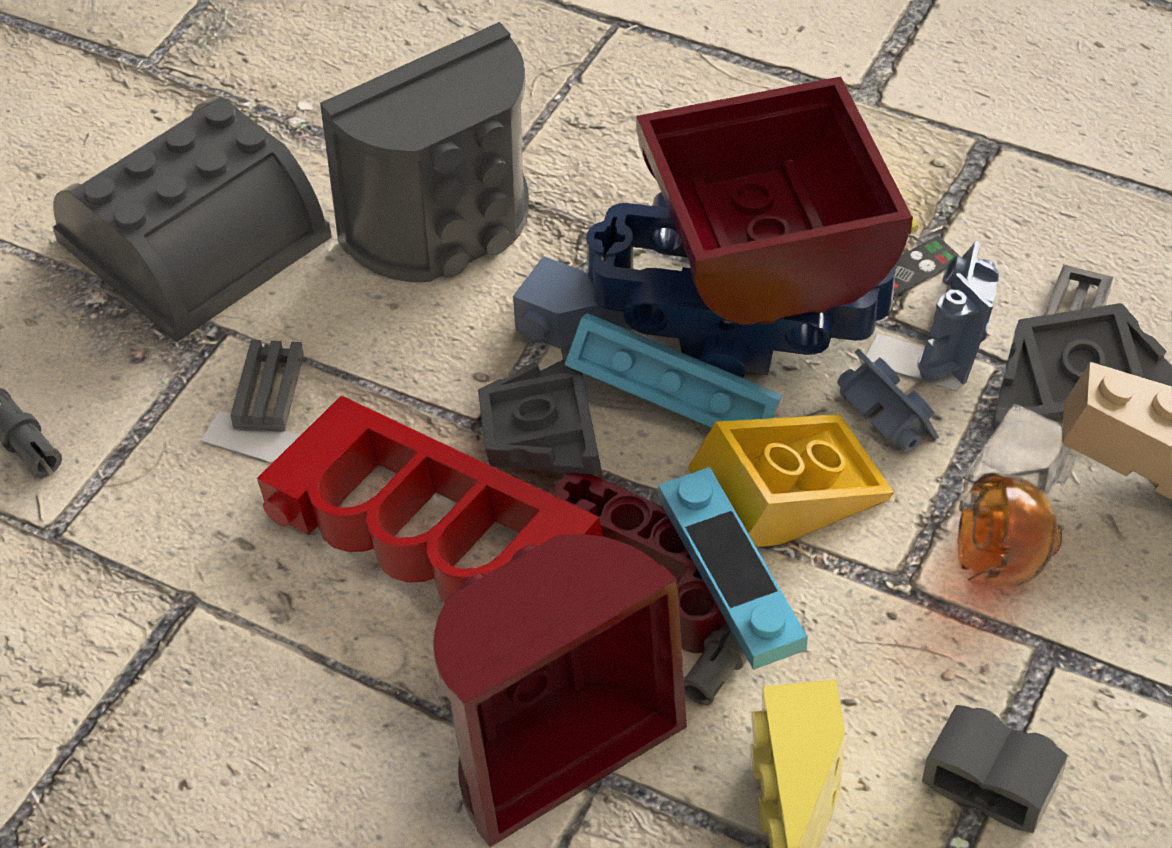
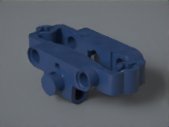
(670, 306)

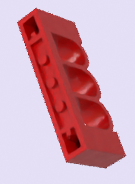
(351, 442)

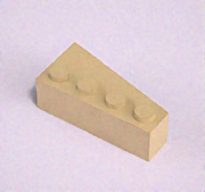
(1122, 424)

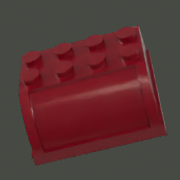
(777, 199)
(558, 674)

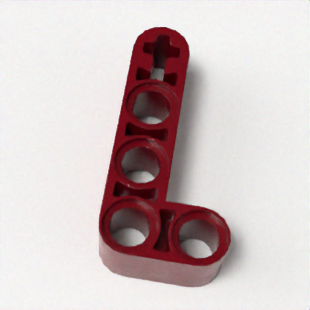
(648, 529)

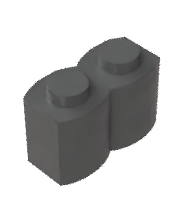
(994, 767)

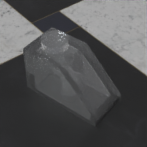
(1025, 448)

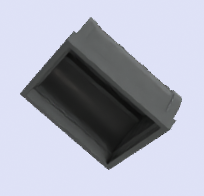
(431, 160)
(193, 218)

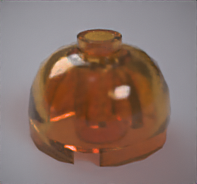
(1007, 532)

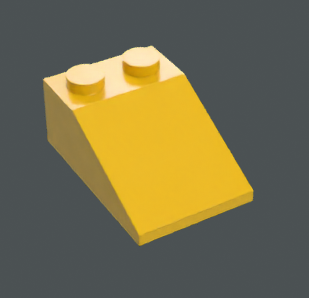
(791, 474)

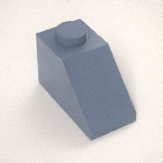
(554, 302)

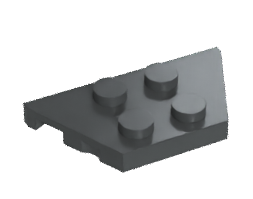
(1056, 349)
(540, 420)

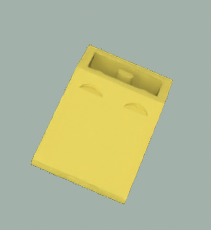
(798, 761)

